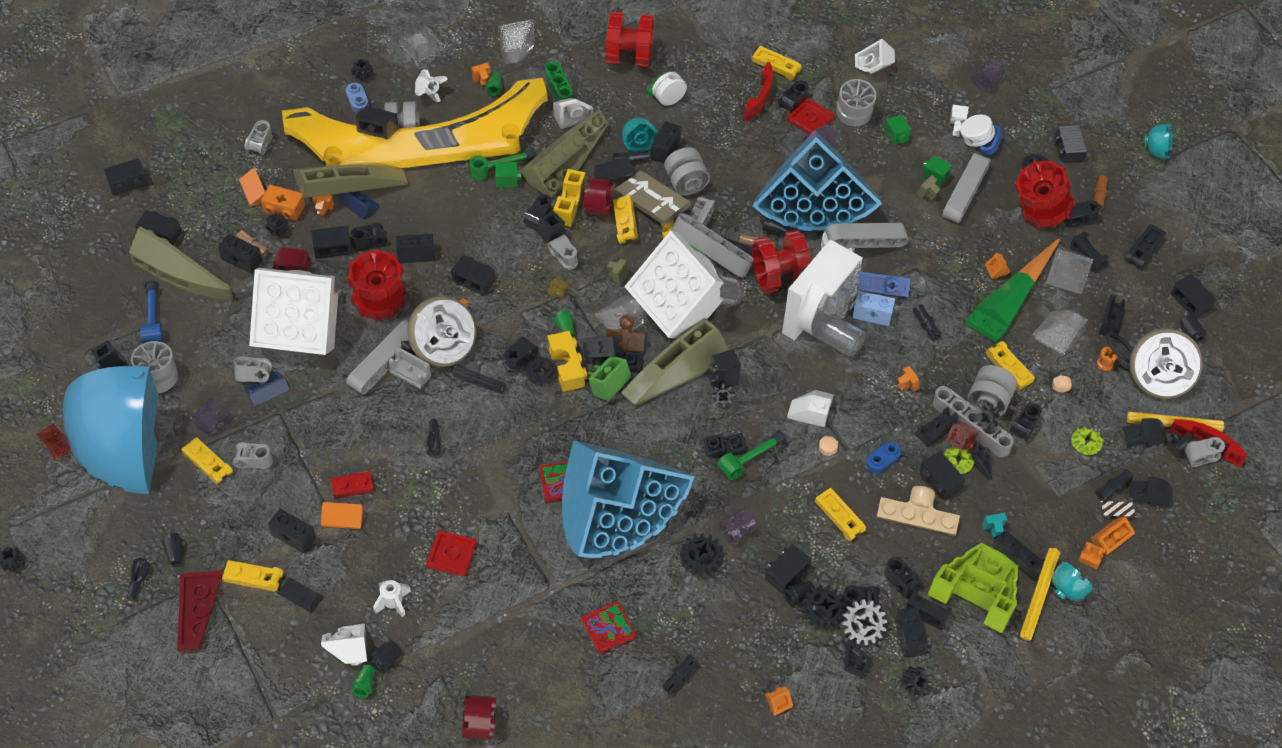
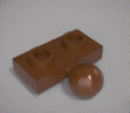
(631, 339)

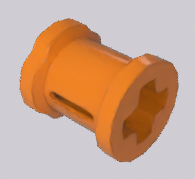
(1107, 359)

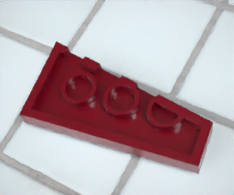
(196, 603)

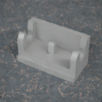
(701, 212)
(409, 368)

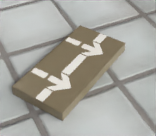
(653, 197)

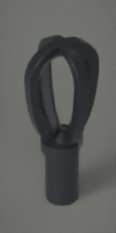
(433, 433)
(135, 584)

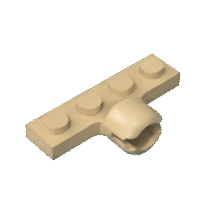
(919, 512)

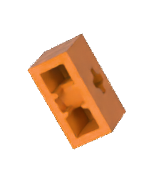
(283, 201)

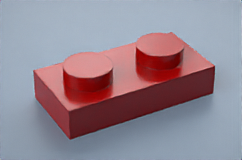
(352, 485)

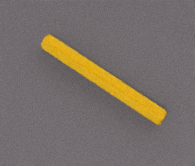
(1135, 417)
(1040, 594)

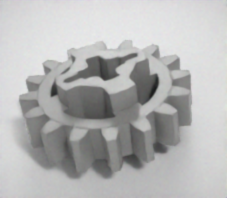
(861, 629)

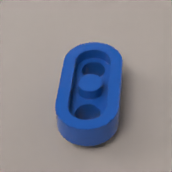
(992, 146)
(884, 456)

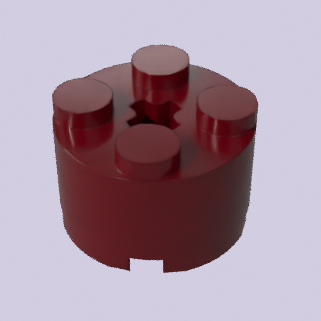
(598, 197)
(292, 259)
(478, 717)

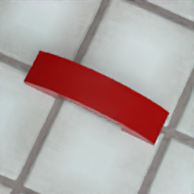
(754, 105)
(1233, 452)

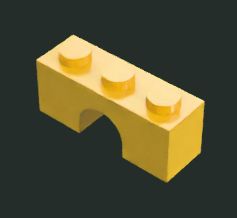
(568, 203)
(571, 374)

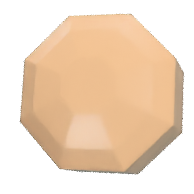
(1061, 384)
(828, 445)

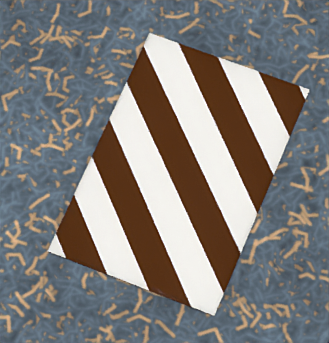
(1118, 508)

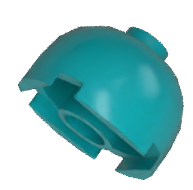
(639, 134)
(1160, 141)
(1070, 583)

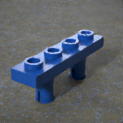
(884, 284)

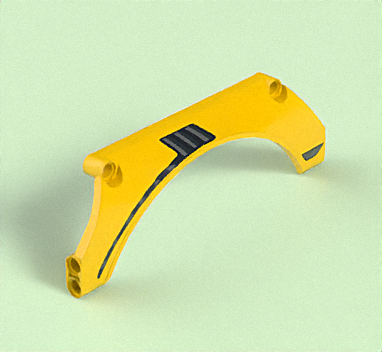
(482, 133)

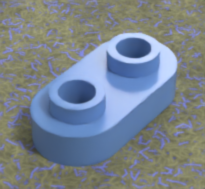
(355, 94)

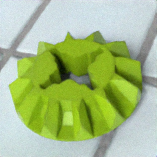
(1092, 447)
(966, 462)

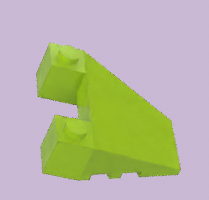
(982, 578)

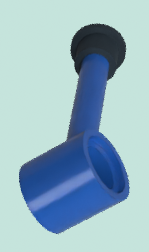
(151, 331)

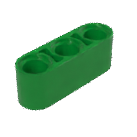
(557, 81)

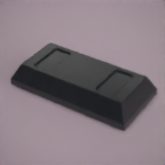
(300, 594)

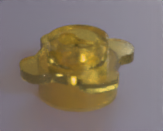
(557, 283)

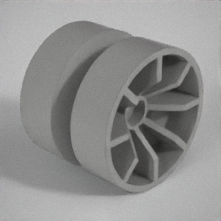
(855, 102)
(408, 117)
(686, 171)
(161, 362)
(992, 386)

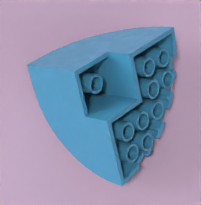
(816, 189)
(112, 424)
(617, 499)

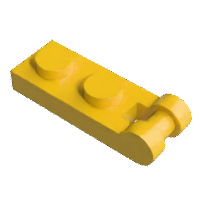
(778, 62)
(625, 219)
(1010, 363)
(206, 460)
(840, 514)
(252, 575)

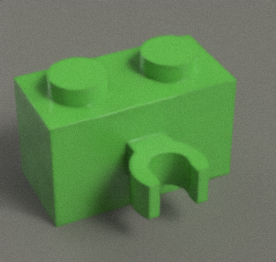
(609, 377)

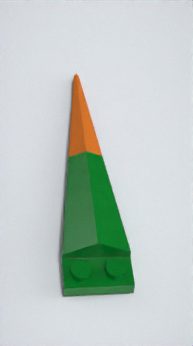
(1000, 308)

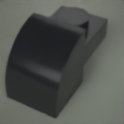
(1149, 431)
(1155, 491)

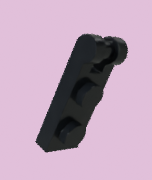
(1145, 245)
(1019, 554)

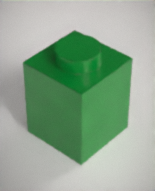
(897, 130)
(938, 168)
(507, 175)

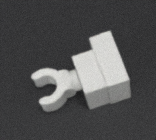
(957, 117)

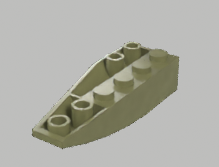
(569, 151)
(346, 178)
(174, 267)
(678, 363)

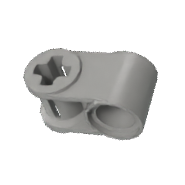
(259, 137)
(563, 252)
(250, 369)
(1204, 451)
(250, 456)

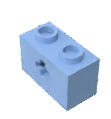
(873, 308)

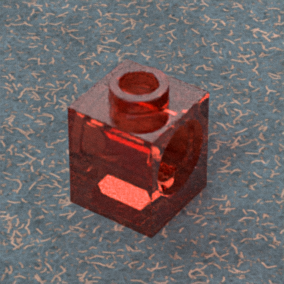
(51, 435)
(962, 435)

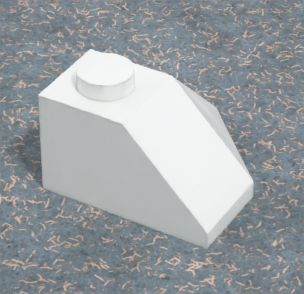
(875, 57)
(571, 112)
(811, 408)
(347, 644)

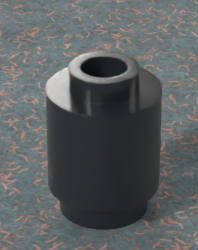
(1193, 328)
(385, 655)

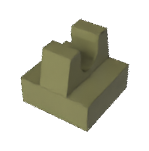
(928, 189)
(619, 271)

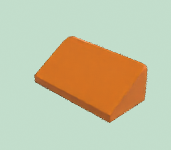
(252, 187)
(342, 515)
(1113, 534)

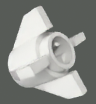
(428, 85)
(391, 596)

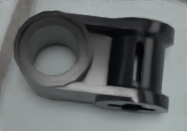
(794, 95)
(539, 208)
(1082, 215)
(366, 237)
(519, 354)
(1025, 423)
(904, 579)
(861, 592)

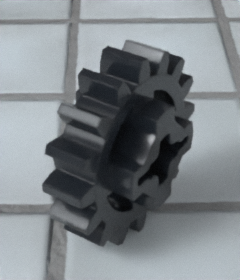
(707, 561)
(818, 613)

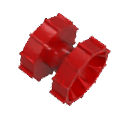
(629, 39)
(1046, 179)
(771, 264)
(376, 284)

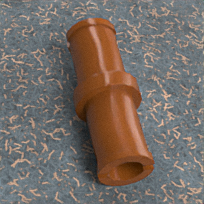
(1100, 191)

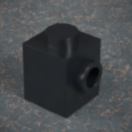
(550, 226)
(107, 356)

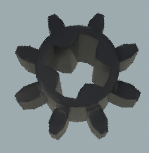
(362, 69)
(276, 224)
(723, 389)
(995, 416)
(11, 559)
(914, 679)

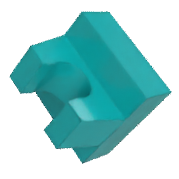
(994, 524)

